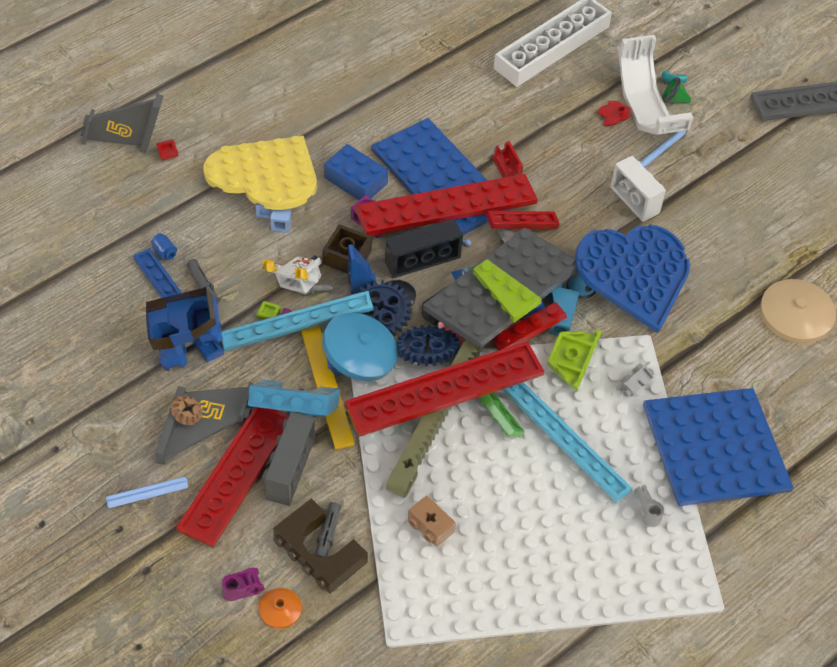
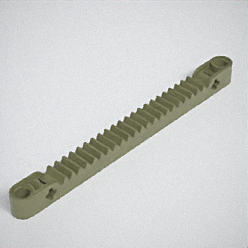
(406, 471)

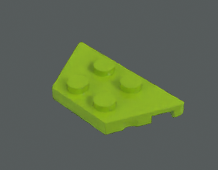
(572, 355)

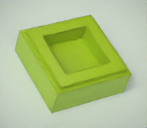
(268, 310)

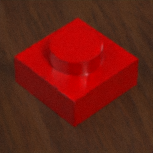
(167, 149)

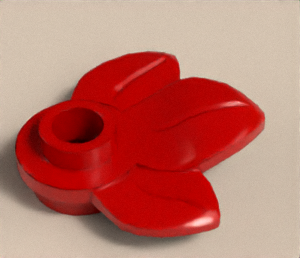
(614, 113)

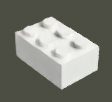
(637, 188)

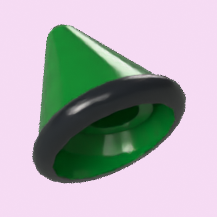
(676, 92)

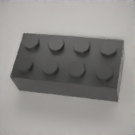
(290, 458)

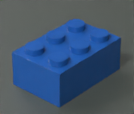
(355, 173)

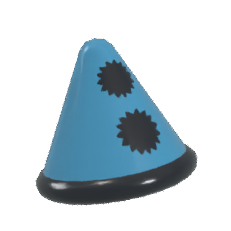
(577, 284)

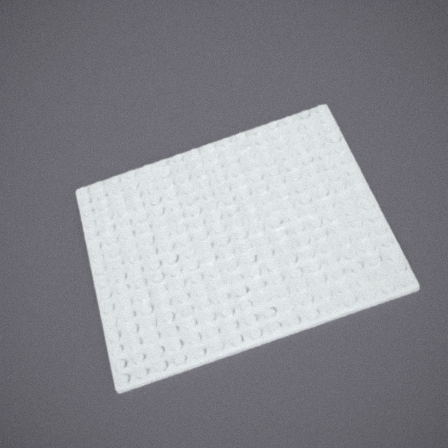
(532, 529)

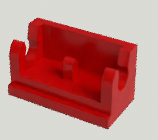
(507, 161)

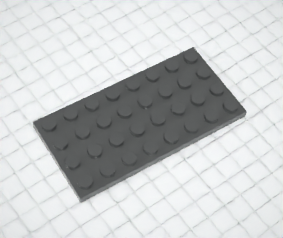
(470, 307)

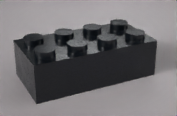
(423, 248)

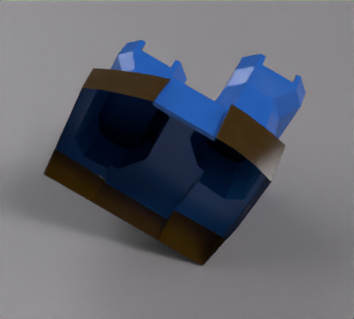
(181, 320)

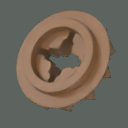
(187, 417)

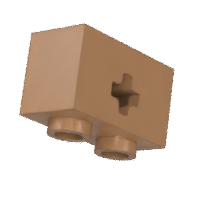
(431, 521)

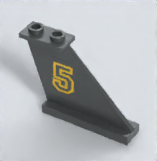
(124, 125)
(220, 411)

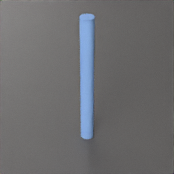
(662, 148)

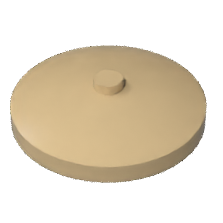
(797, 311)

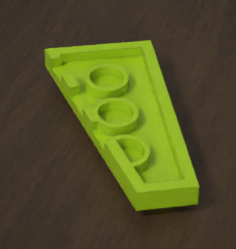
(510, 293)

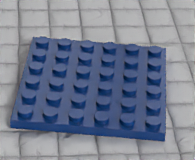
(716, 446)

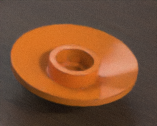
(280, 616)

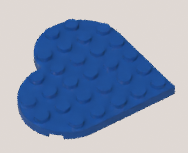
(635, 270)

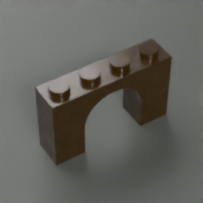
(327, 571)

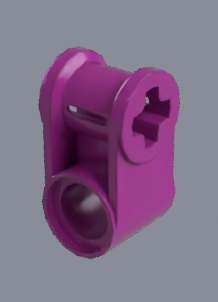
(244, 584)

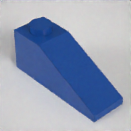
(358, 271)

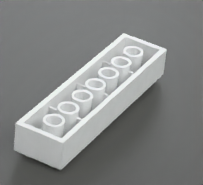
(552, 41)

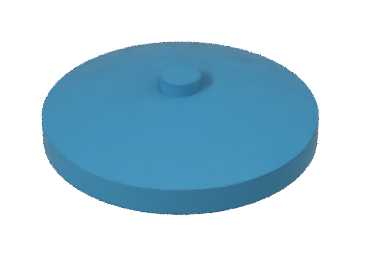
(359, 346)

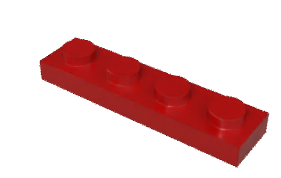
(522, 219)
(530, 326)

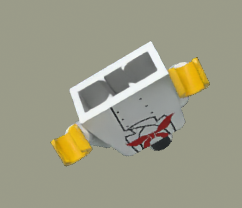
(297, 274)

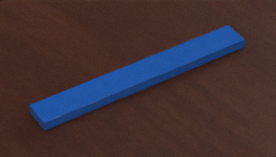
(166, 287)

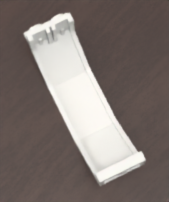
(641, 88)

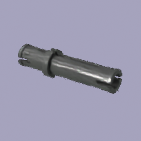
(200, 277)
(333, 512)

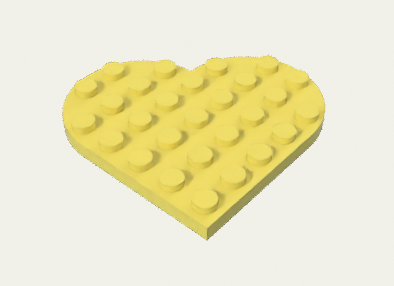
(268, 172)

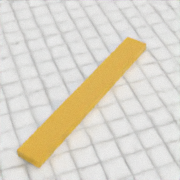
(323, 376)

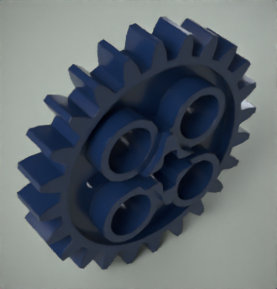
(386, 295)
(441, 345)

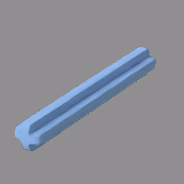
(146, 492)

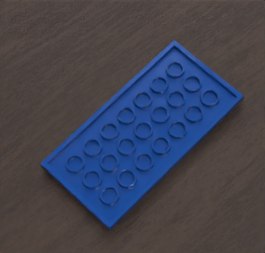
(428, 162)

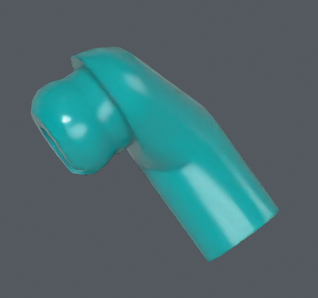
(667, 77)

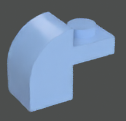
(279, 219)

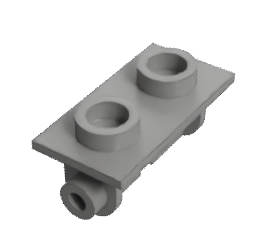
(640, 374)

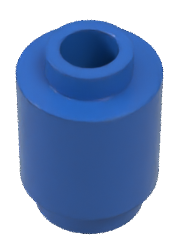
(164, 247)

